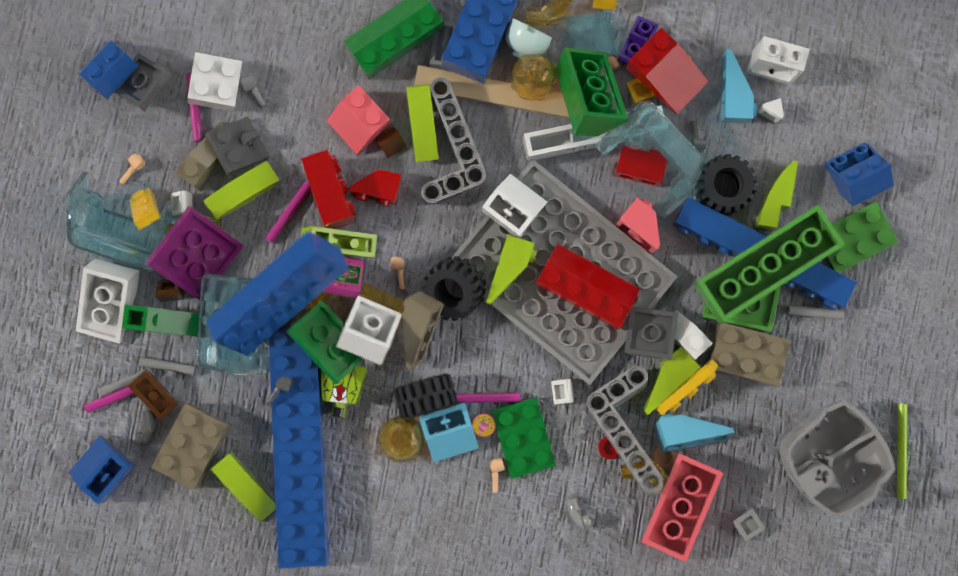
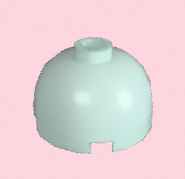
(525, 39)

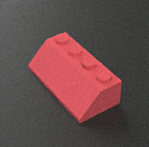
(682, 507)

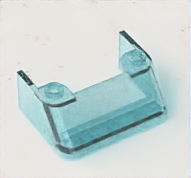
(650, 124)
(109, 233)
(215, 292)

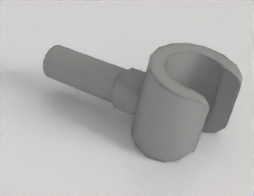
(250, 84)

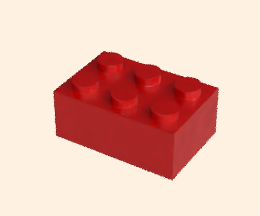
(329, 189)

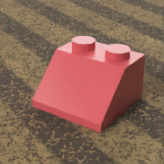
(358, 120)
(641, 225)

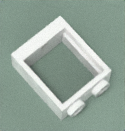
(782, 57)

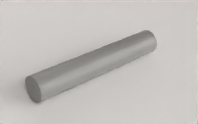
(815, 312)
(167, 365)
(118, 385)

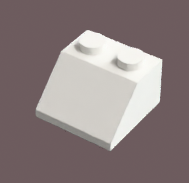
(369, 330)

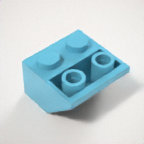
(448, 432)

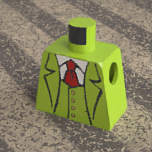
(345, 392)

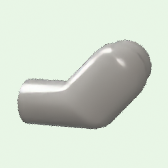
(580, 520)

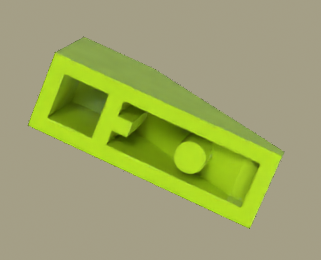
(350, 242)
(512, 263)
(669, 378)

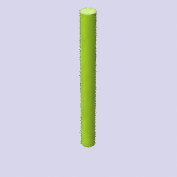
(902, 452)

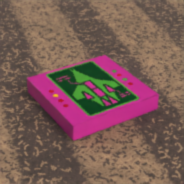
(349, 282)

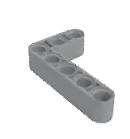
(457, 145)
(622, 431)

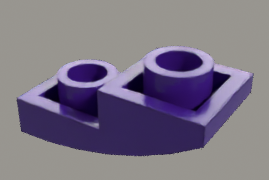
(639, 35)

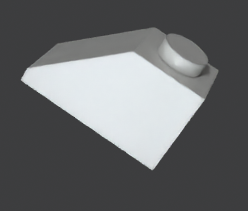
(690, 337)

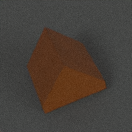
(391, 142)
(168, 291)

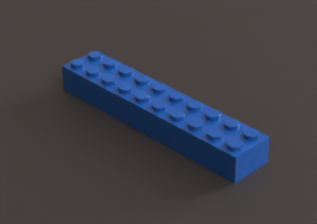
(298, 456)

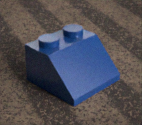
(108, 69)

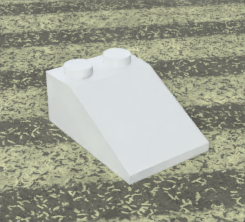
(102, 299)

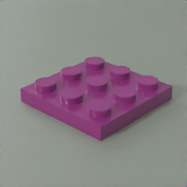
(192, 250)

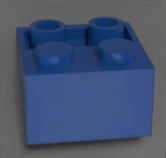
(860, 173)
(101, 470)

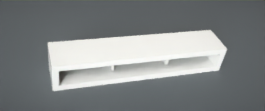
(558, 141)

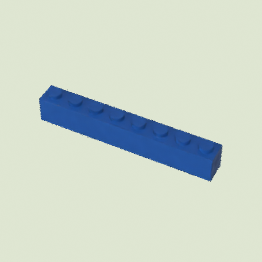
(735, 238)

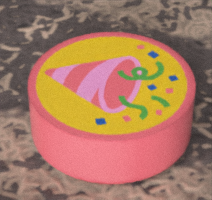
(483, 425)

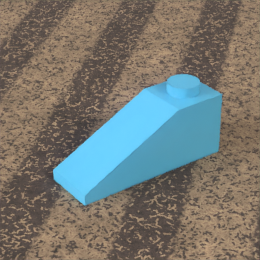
(737, 96)
(687, 432)

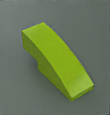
(422, 123)
(241, 191)
(777, 198)
(244, 486)

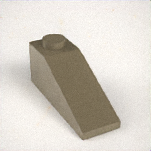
(199, 164)
(418, 326)

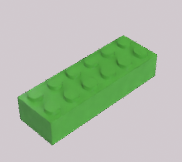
(769, 264)

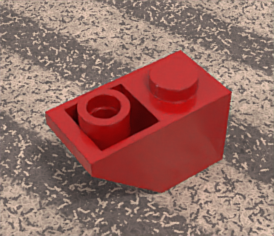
(379, 186)

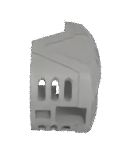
(838, 452)

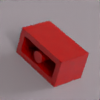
(641, 166)

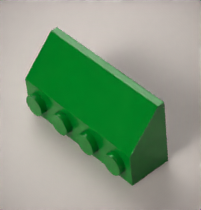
(394, 35)
(590, 92)

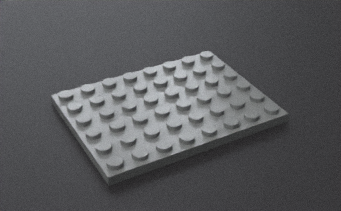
(557, 326)

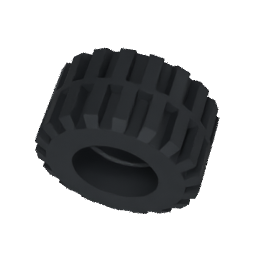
(742, 176)
(465, 276)
(425, 396)

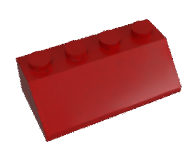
(588, 287)

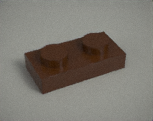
(153, 394)

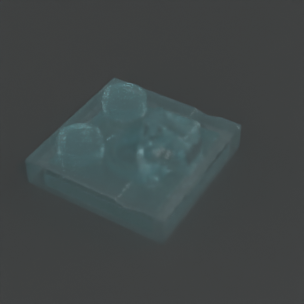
(591, 33)

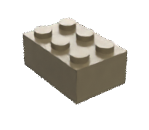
(748, 354)
(191, 446)

